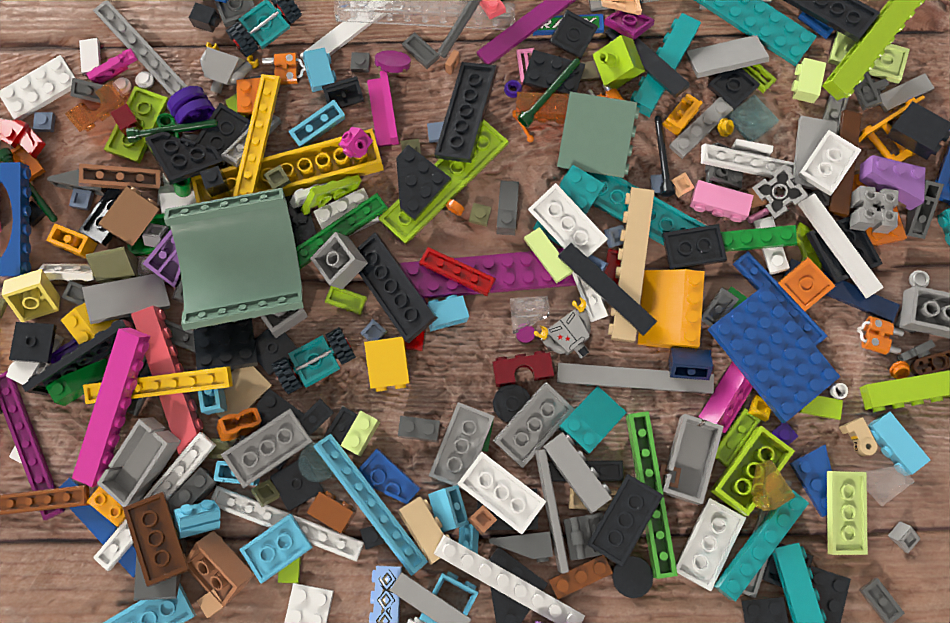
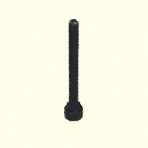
(667, 187)

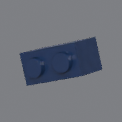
(690, 363)

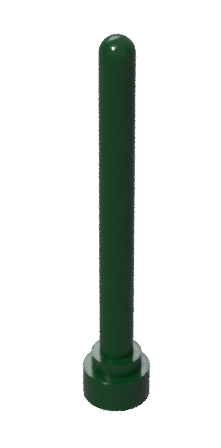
(526, 118)
(135, 135)
(6, 156)

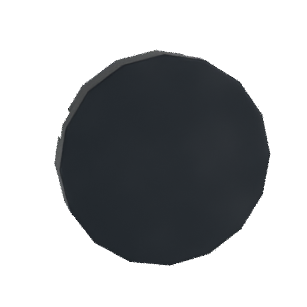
(509, 401)
(634, 578)

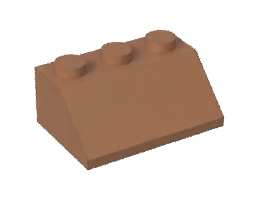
(218, 568)

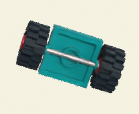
(263, 25)
(313, 361)

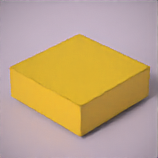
(759, 408)

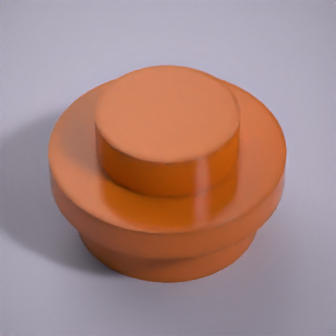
(900, 370)

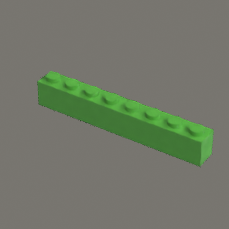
(647, 471)

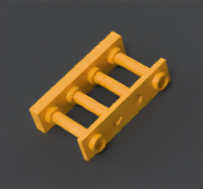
(870, 131)

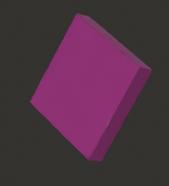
(629, 24)

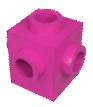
(355, 142)

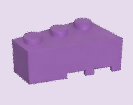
(895, 175)
(165, 260)

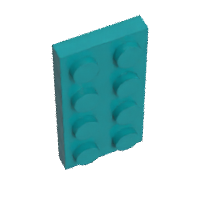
(581, 189)

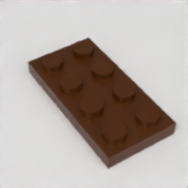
(155, 539)

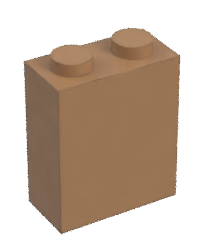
(129, 215)

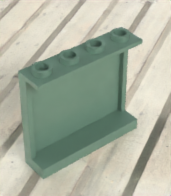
(598, 134)

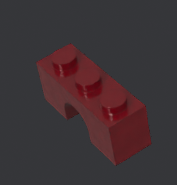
(539, 364)

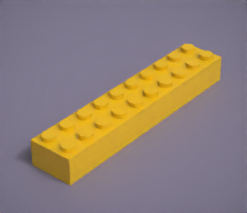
(303, 167)

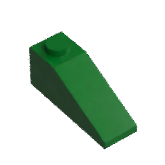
(71, 385)

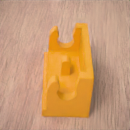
(682, 114)

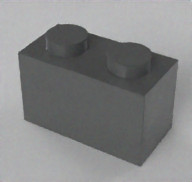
(419, 429)

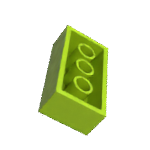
(737, 479)

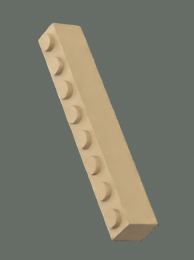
(632, 257)

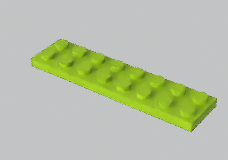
(488, 146)

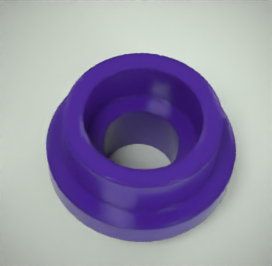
(512, 84)

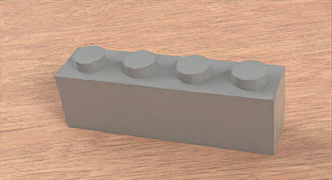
(577, 473)

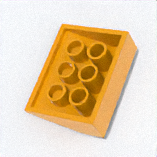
(676, 304)

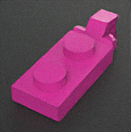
(112, 67)

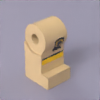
(861, 436)

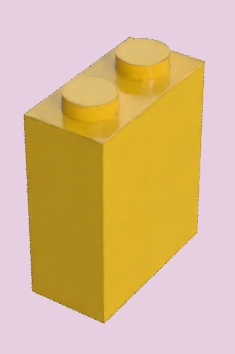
(387, 363)

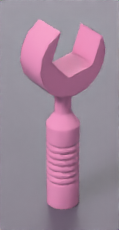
(760, 214)

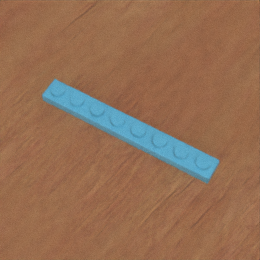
(371, 504)

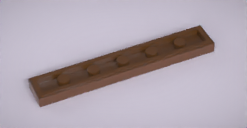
(848, 130)

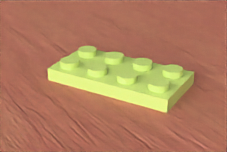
(888, 66)
(847, 513)

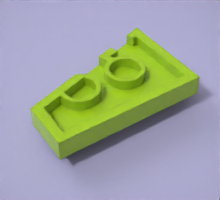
(334, 189)

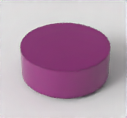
(525, 334)

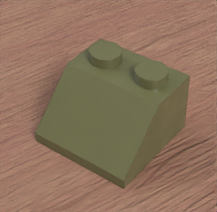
(113, 265)

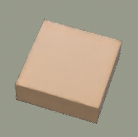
(682, 184)
(210, 604)

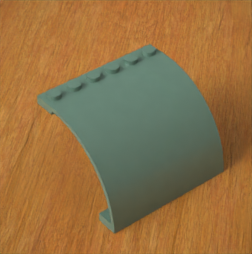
(236, 258)

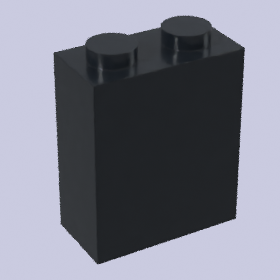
(920, 131)

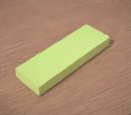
(547, 255)

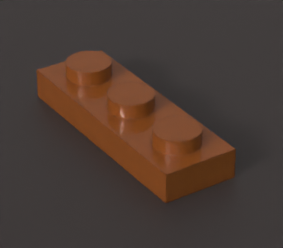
(580, 576)

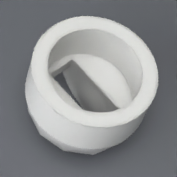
(840, 388)

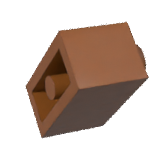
(332, 512)

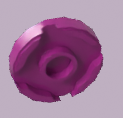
(392, 61)

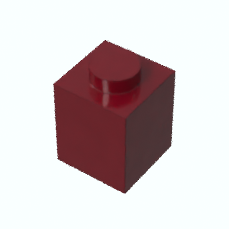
(125, 118)

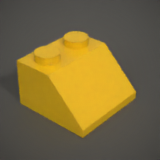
(79, 325)

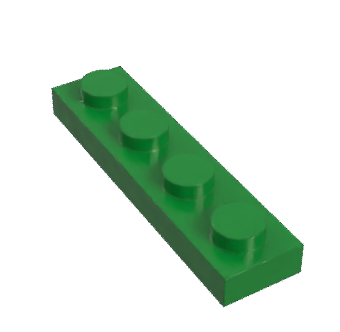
(760, 238)

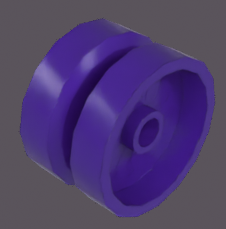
(190, 105)

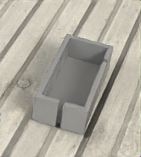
(693, 452)
(142, 458)

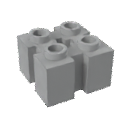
(781, 179)
(874, 209)

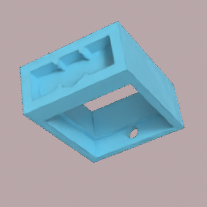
(452, 578)

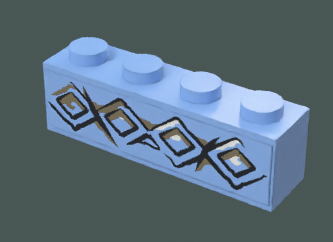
(385, 602)

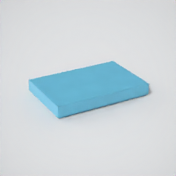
(276, 548)

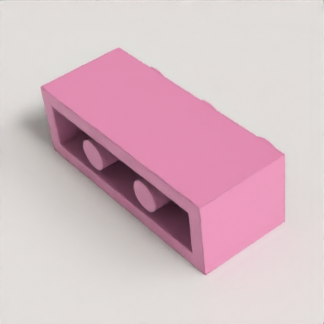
(721, 201)

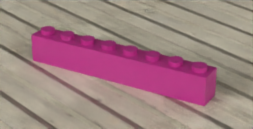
(111, 405)

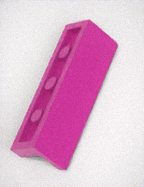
(383, 111)
(727, 398)

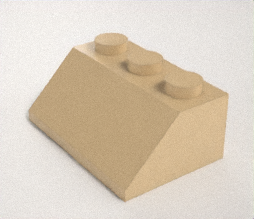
(423, 527)

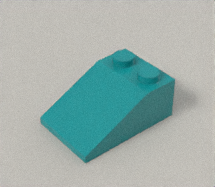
(592, 420)

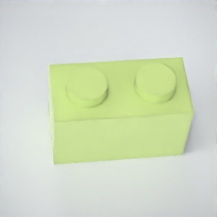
(808, 80)
(360, 433)

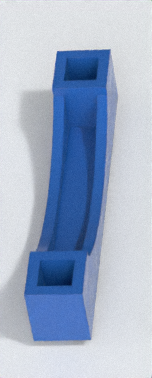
(15, 259)

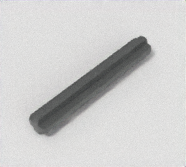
(458, 27)

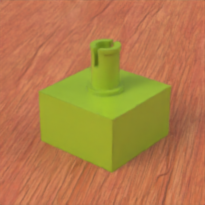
(618, 62)

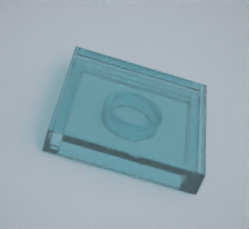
(753, 119)

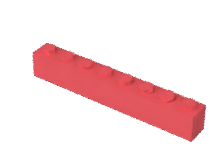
(162, 359)

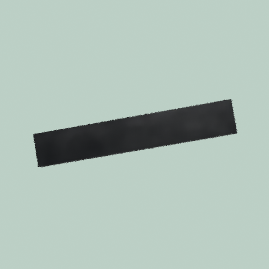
(656, 67)
(607, 289)

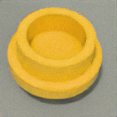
(725, 127)

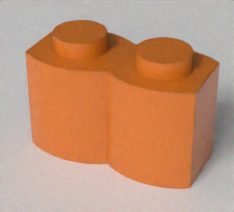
(233, 425)

